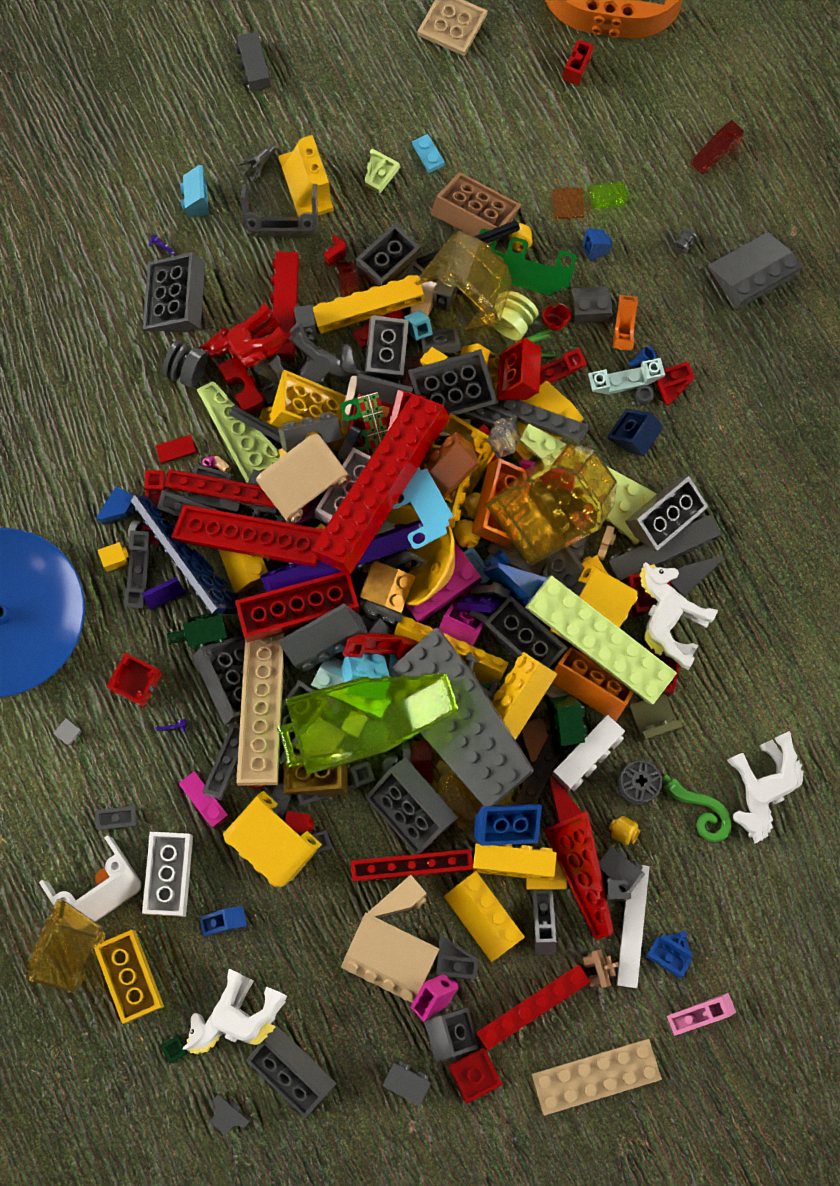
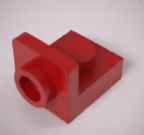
(335, 253)

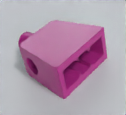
(440, 991)

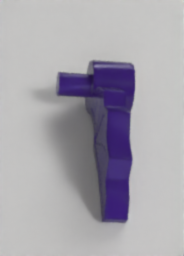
(155, 240)
(181, 724)

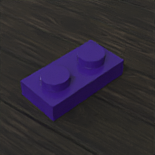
(478, 603)

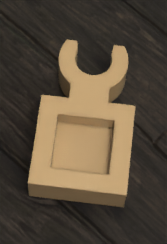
(608, 539)

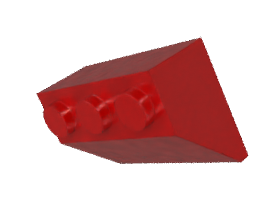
(519, 371)

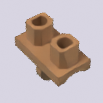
(602, 977)

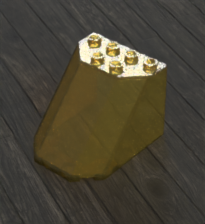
(478, 271)

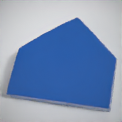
(671, 953)

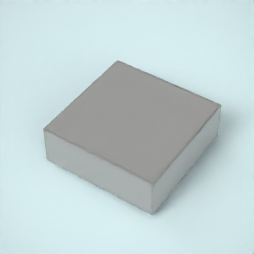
(67, 732)

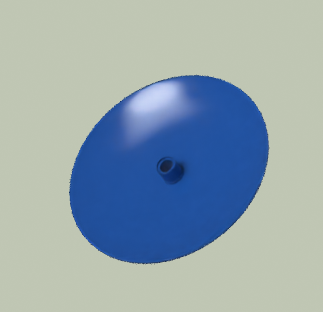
(40, 608)

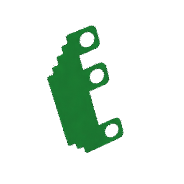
(535, 275)

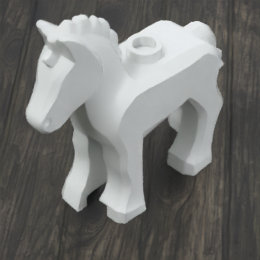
(769, 788)

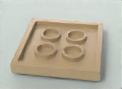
(452, 24)

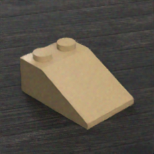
(402, 898)

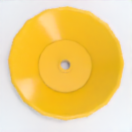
(437, 571)

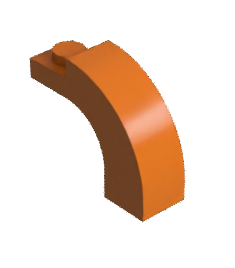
(624, 322)

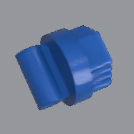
(499, 557)

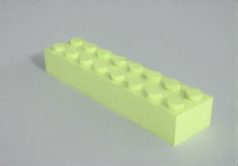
(601, 640)

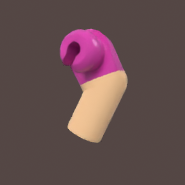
(216, 462)

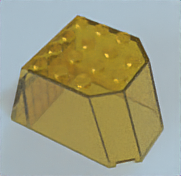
(555, 502)

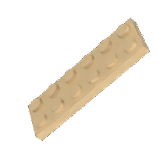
(596, 1077)

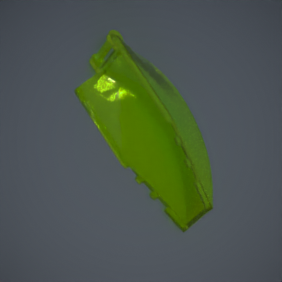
(363, 718)

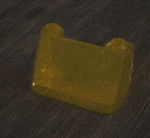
(63, 947)

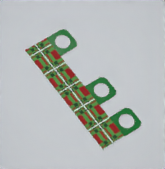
(372, 413)

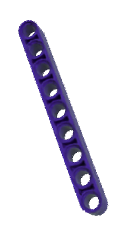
(381, 545)

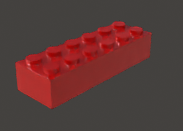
(294, 605)

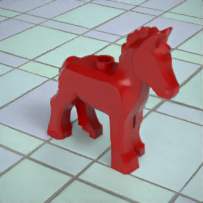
(245, 339)

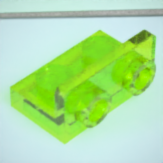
(608, 195)

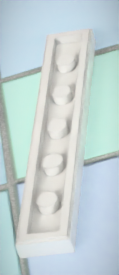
(632, 934)

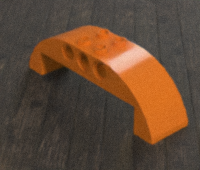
(616, 17)

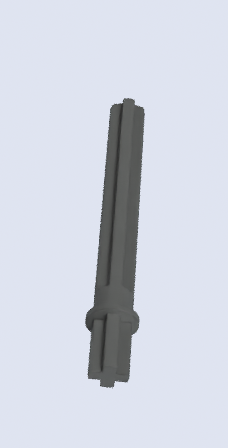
(255, 422)

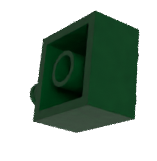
(201, 630)
(567, 720)

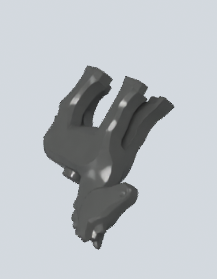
(315, 363)

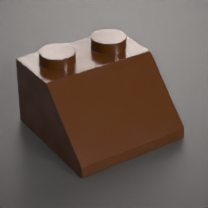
(533, 738)

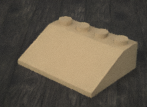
(389, 957)

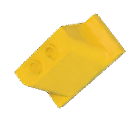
(301, 171)

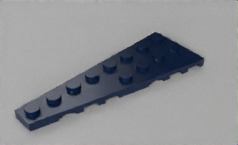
(191, 563)

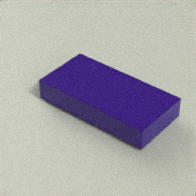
(163, 593)

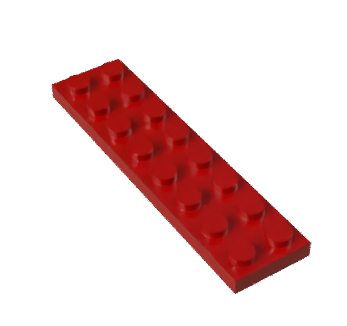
(247, 535)

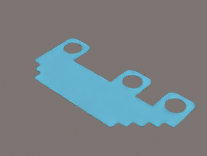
(428, 505)

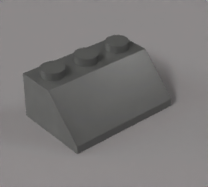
(386, 389)

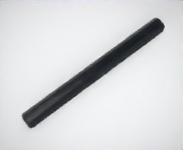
(486, 237)

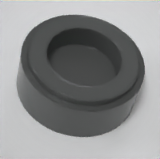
(644, 394)

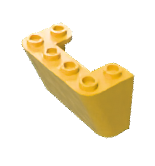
(606, 595)
(270, 842)

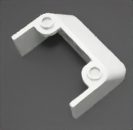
(108, 895)

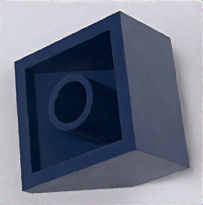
(635, 431)

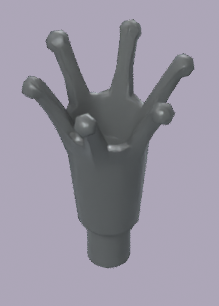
(258, 161)

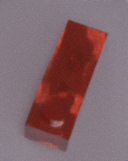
(718, 147)

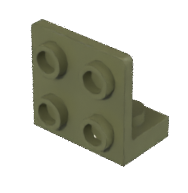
(654, 719)

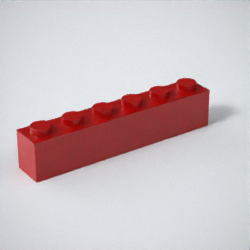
(285, 297)
(414, 865)
(533, 1007)

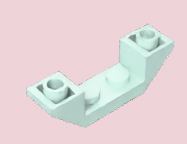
(626, 380)

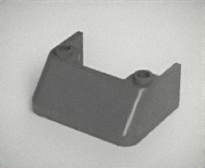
(301, 226)

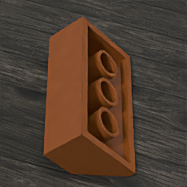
(451, 463)

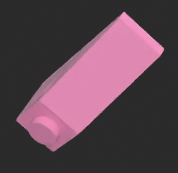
(701, 1014)

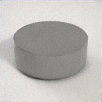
(135, 526)

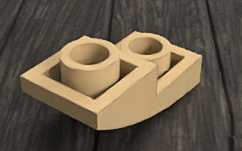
(425, 307)

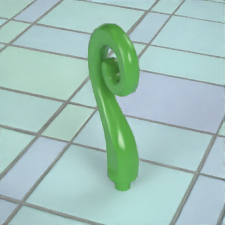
(679, 793)

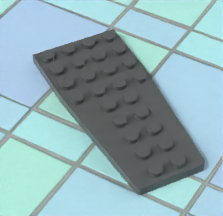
(474, 737)

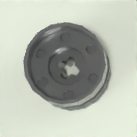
(185, 364)
(631, 791)

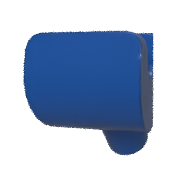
(644, 355)

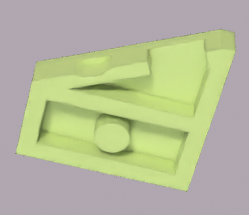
(380, 171)

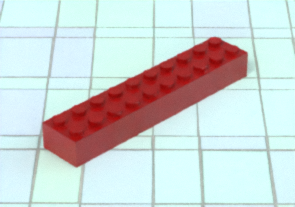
(380, 483)

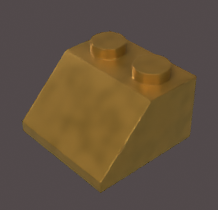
(387, 586)

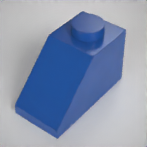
(596, 243)
(116, 507)
(223, 921)

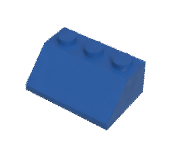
(508, 824)

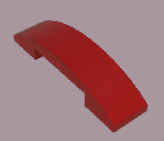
(562, 367)
(153, 488)
(378, 644)

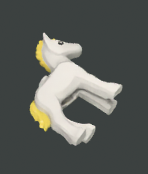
(667, 613)
(231, 1020)

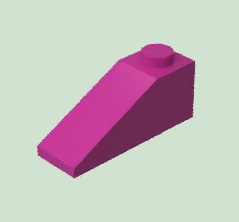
(207, 806)

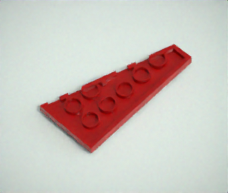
(579, 862)

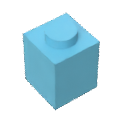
(418, 325)

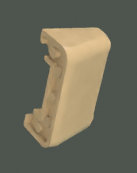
(302, 477)

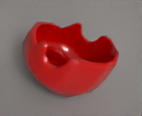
(556, 317)

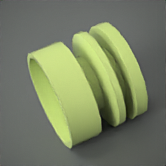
(516, 316)

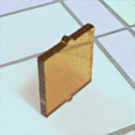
(568, 203)

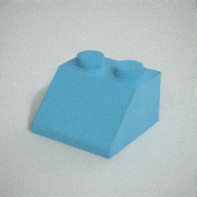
(195, 192)

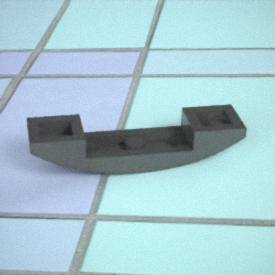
(138, 569)
(357, 777)

